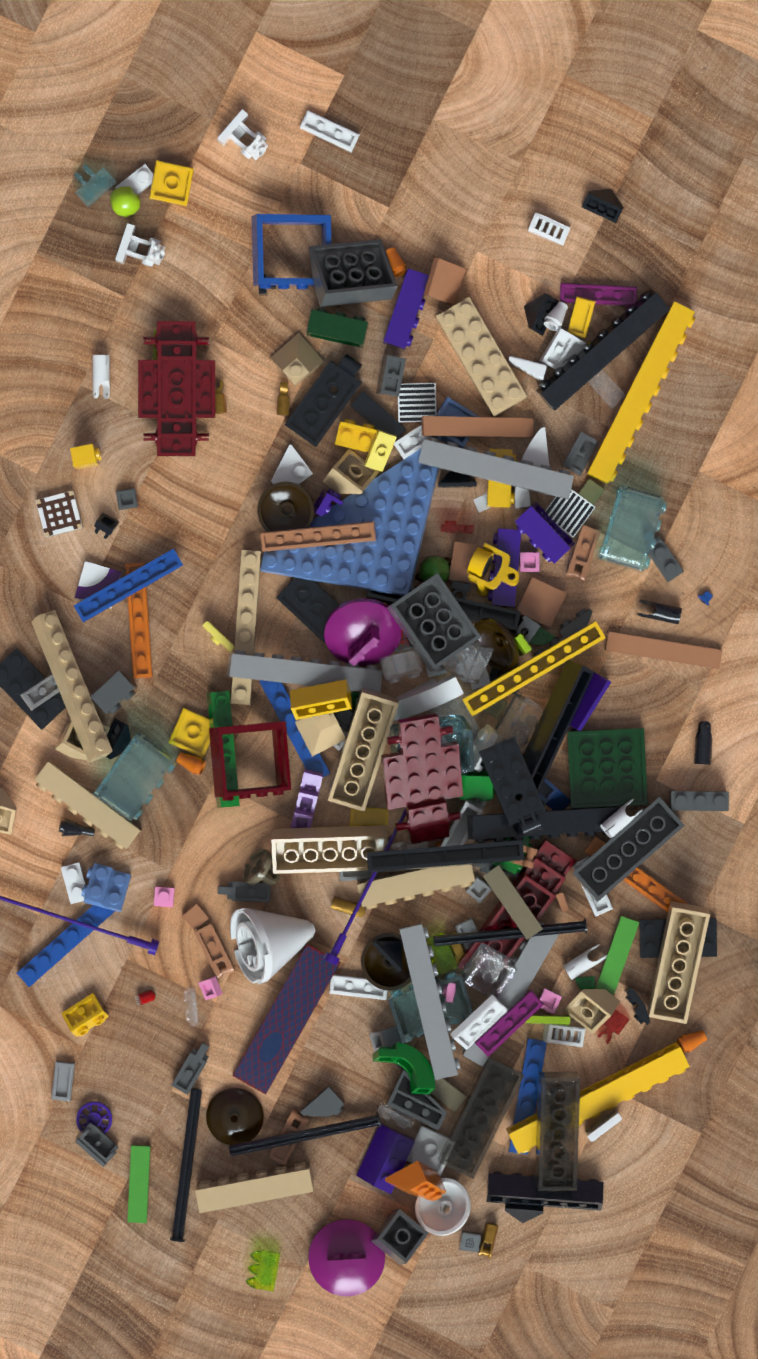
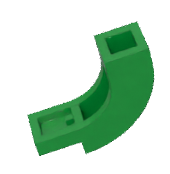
(413, 1061)

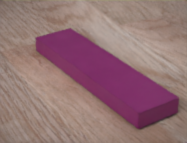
(600, 293)
(509, 1023)

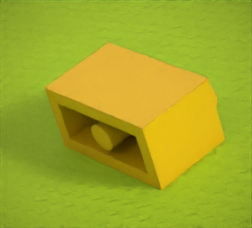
(85, 456)

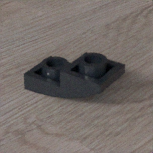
(640, 1010)

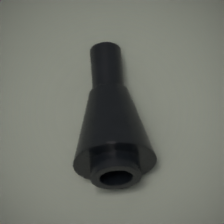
(71, 828)

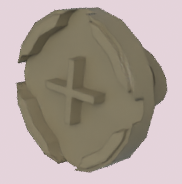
(259, 869)

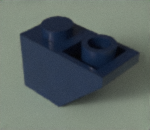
(553, 796)

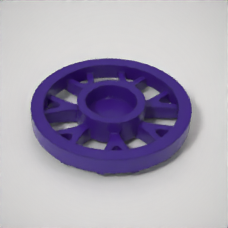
(94, 1116)

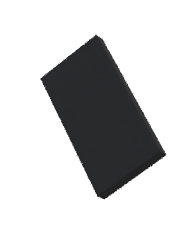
(308, 604)

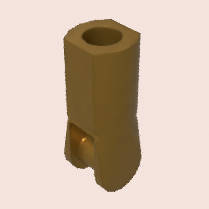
(347, 907)
(489, 1237)

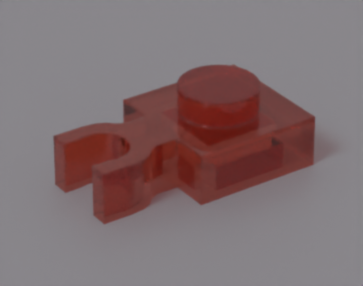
(452, 527)
(614, 1024)

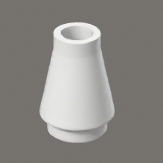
(556, 316)

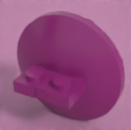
(361, 632)
(345, 1258)

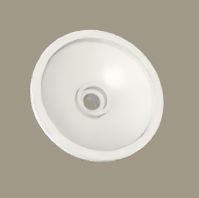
(432, 1214)

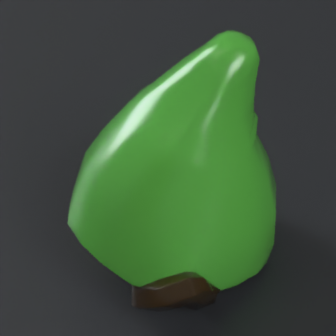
(432, 566)

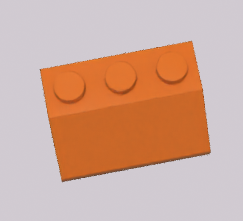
(418, 1181)

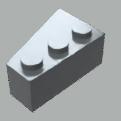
(416, 1106)

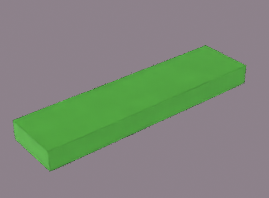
(617, 954)
(139, 1183)

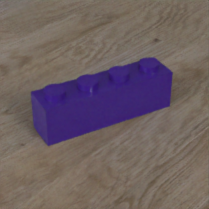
(406, 310)
(508, 542)

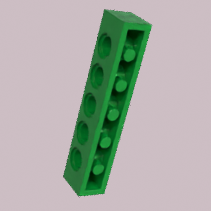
(220, 716)

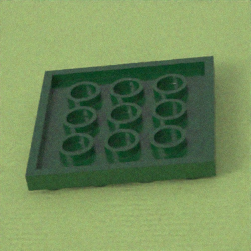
(607, 768)

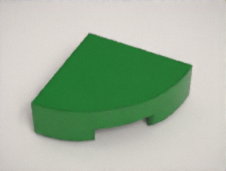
(541, 637)
(586, 982)

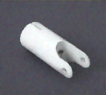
(101, 374)
(618, 821)
(581, 963)

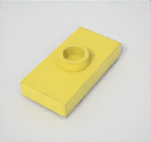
(380, 450)
(217, 637)

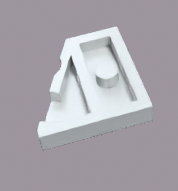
(561, 349)
(291, 468)
(485, 738)

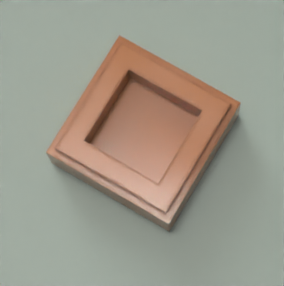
(562, 901)
(195, 917)

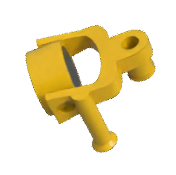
(480, 565)

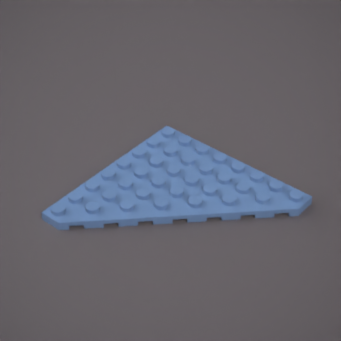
(399, 506)

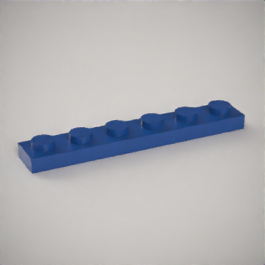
(128, 585)
(281, 703)
(62, 945)
(528, 1087)

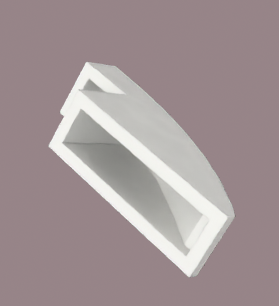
(538, 454)
(427, 696)
(459, 831)

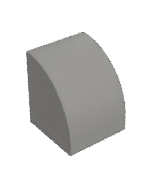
(385, 1037)

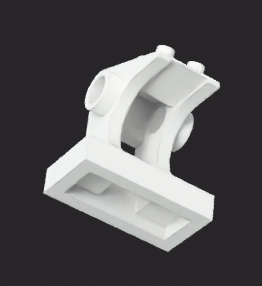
(236, 130)
(130, 244)

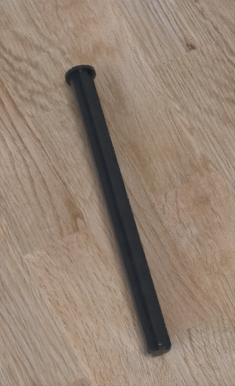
(510, 933)
(305, 1135)
(186, 1165)

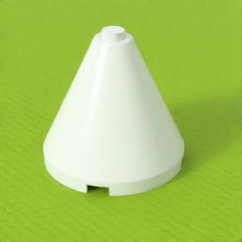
(267, 941)

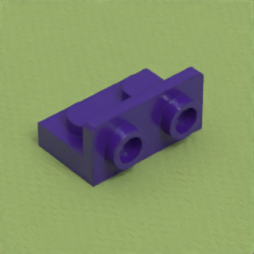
(324, 500)

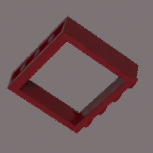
(280, 755)

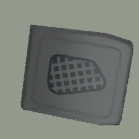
(470, 1241)

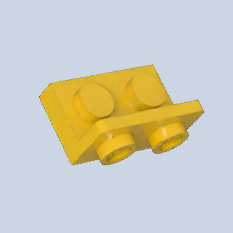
(355, 436)
(84, 1015)

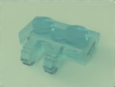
(95, 187)

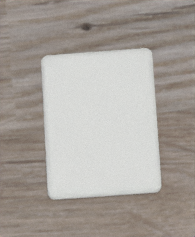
(481, 503)

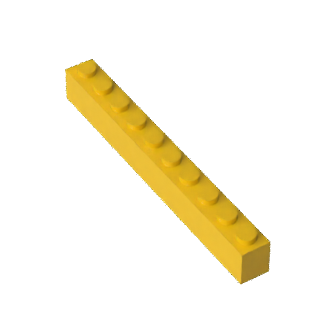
(640, 393)
(611, 1091)

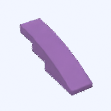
(307, 799)

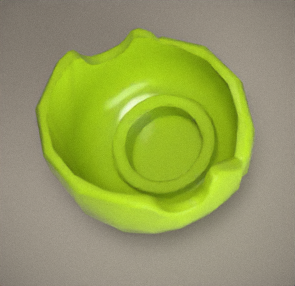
(125, 201)

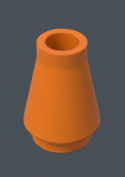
(397, 264)
(192, 763)
(691, 1041)

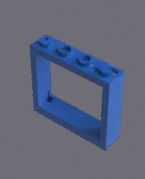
(257, 246)

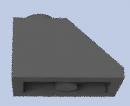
(324, 1104)

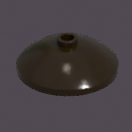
(273, 502)
(501, 640)
(381, 973)
(239, 1103)

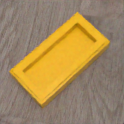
(581, 317)

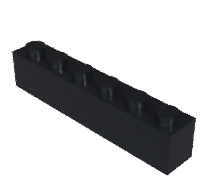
(523, 1191)

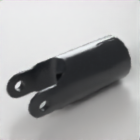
(663, 612)
(703, 744)

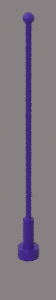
(152, 946)
(332, 956)

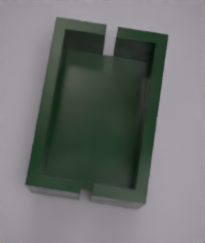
(337, 327)

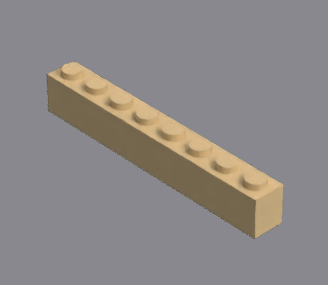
(246, 619)
(71, 686)

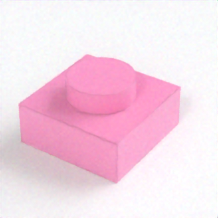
(529, 561)
(164, 896)
(210, 988)
(449, 992)
(550, 1000)

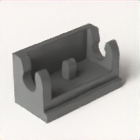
(390, 376)
(580, 453)
(528, 626)
(96, 1143)

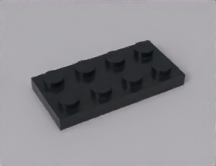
(18, 676)
(652, 932)

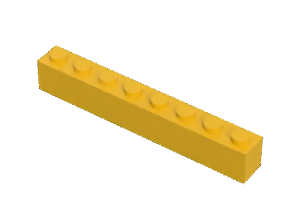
(533, 668)

